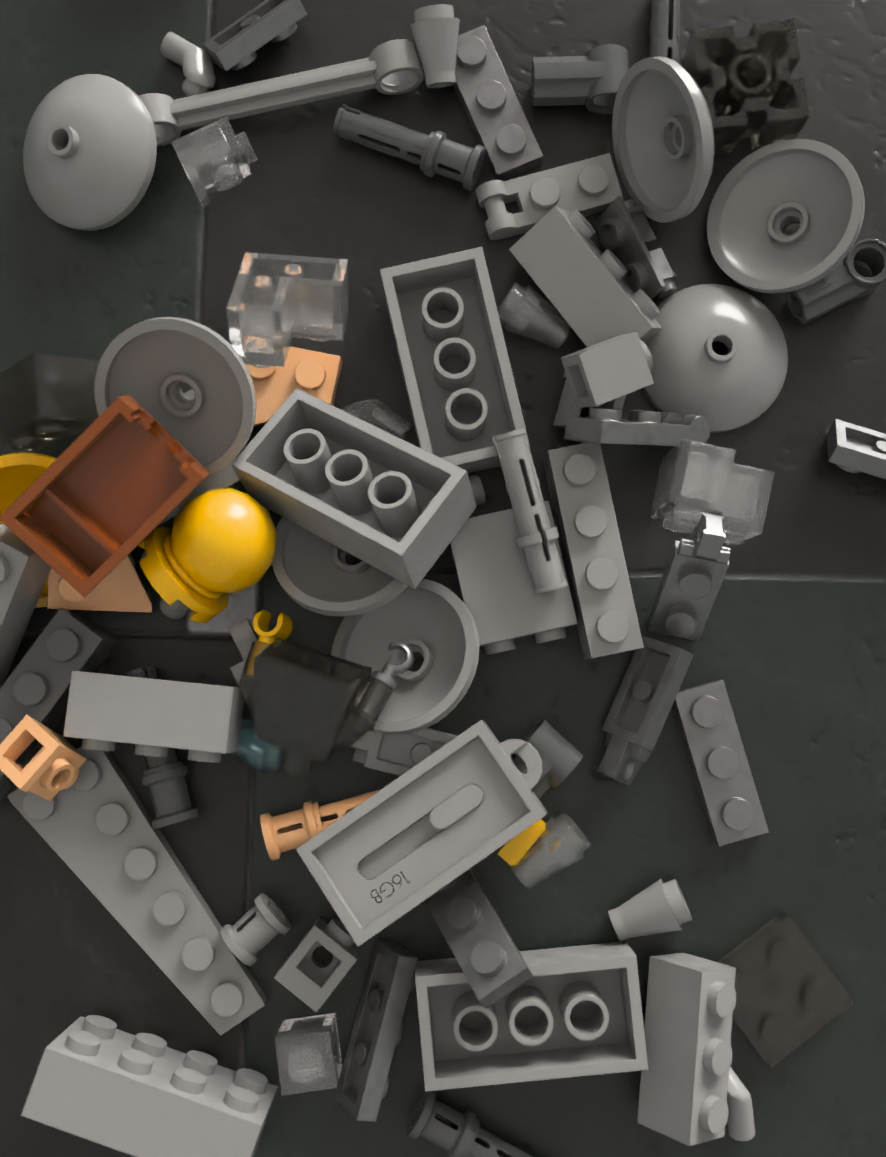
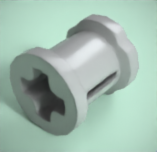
(255, 929)

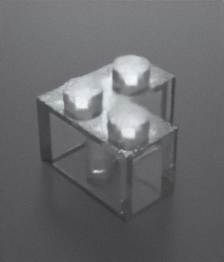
(286, 299)
(706, 480)

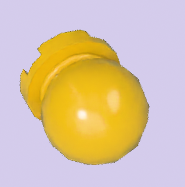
(214, 549)

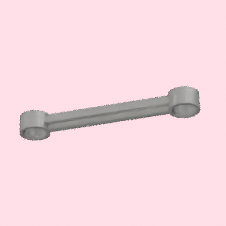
(390, 68)

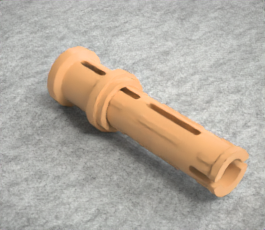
(309, 820)

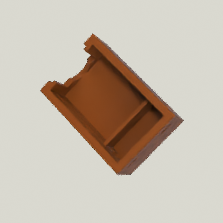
(104, 494)

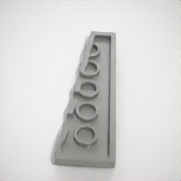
(136, 876)

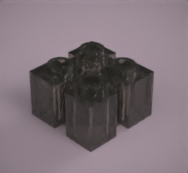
(749, 83)

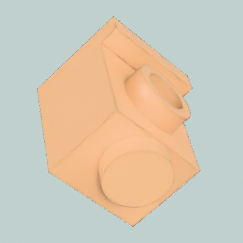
(50, 770)

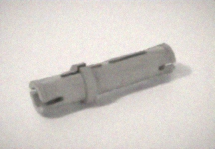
(530, 511)

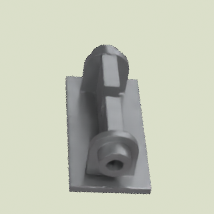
(626, 233)

